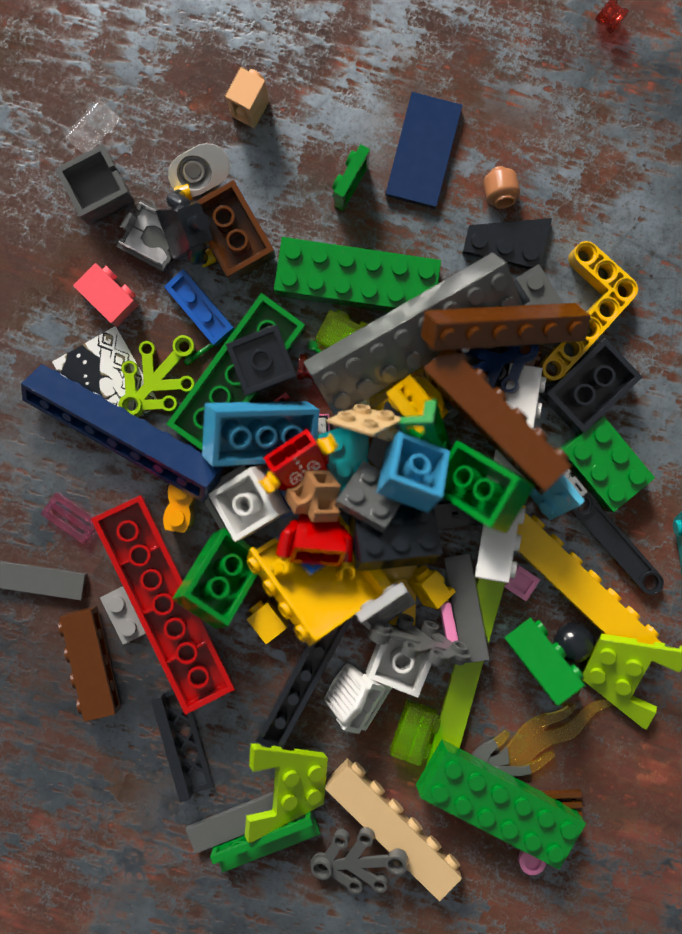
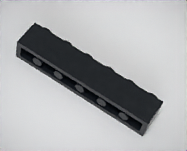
(299, 688)

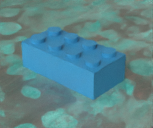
(251, 430)

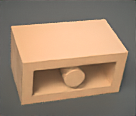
(247, 97)

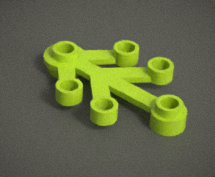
(154, 380)

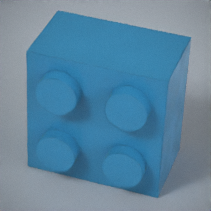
(413, 472)

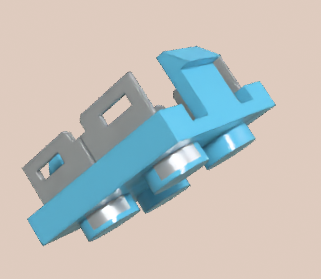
(560, 497)

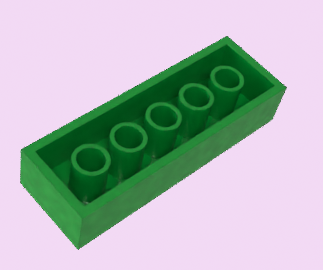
(351, 275)
(220, 380)
(500, 804)

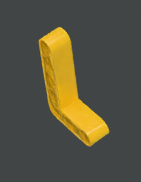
(608, 298)

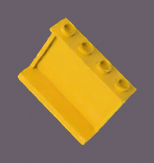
(319, 601)

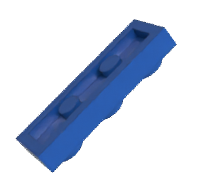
(199, 307)

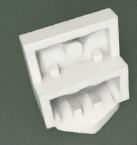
(355, 698)

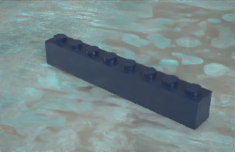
(121, 432)

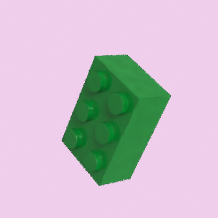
(606, 465)
(484, 487)
(217, 580)
(545, 661)

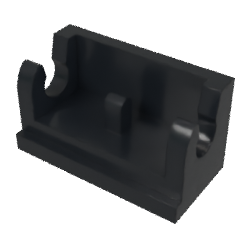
(451, 516)

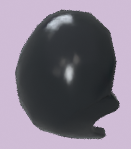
(575, 641)

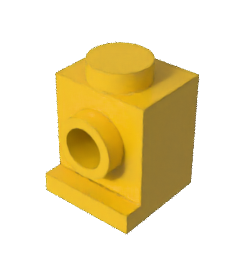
(430, 587)

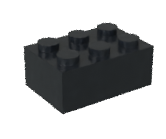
(591, 386)
(407, 541)

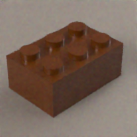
(235, 232)

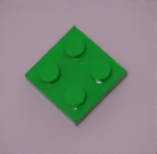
(345, 185)

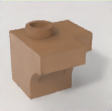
(315, 496)

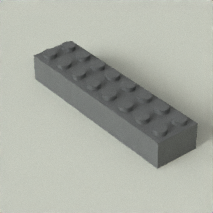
(393, 343)

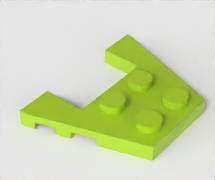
(618, 668)
(297, 786)

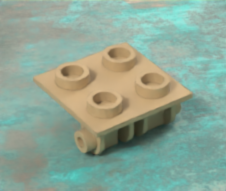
(368, 421)

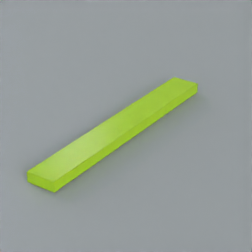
(465, 677)

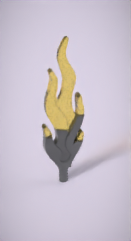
(533, 738)

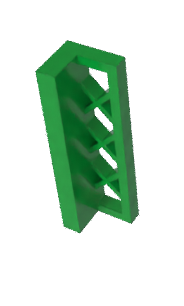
(433, 425)
(239, 851)

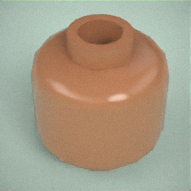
(501, 187)

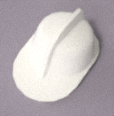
(200, 168)

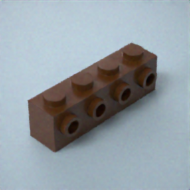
(90, 663)

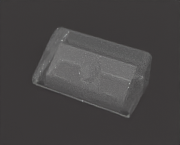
(92, 126)

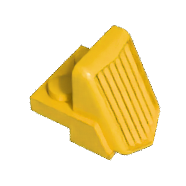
(410, 397)

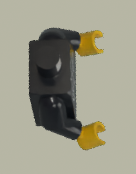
(186, 227)

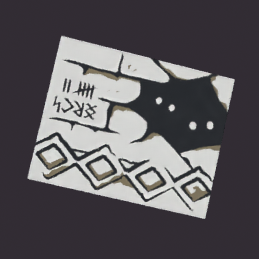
(99, 365)

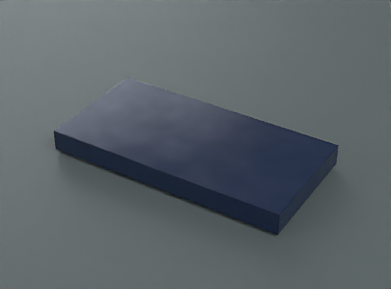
(423, 150)

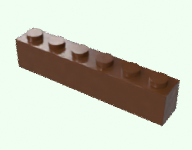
(504, 326)

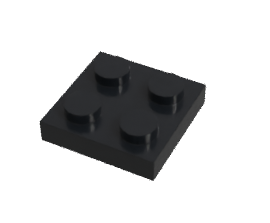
(261, 360)

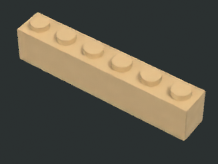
(393, 828)

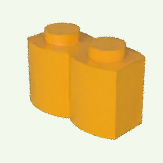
(180, 512)

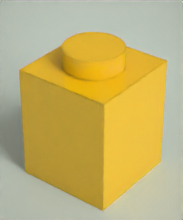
(266, 620)

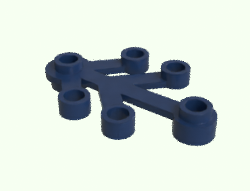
(495, 362)

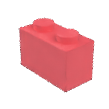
(106, 295)

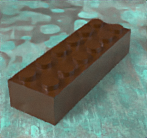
(497, 420)

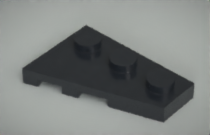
(514, 241)

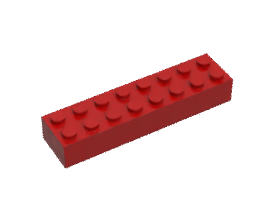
(151, 582)

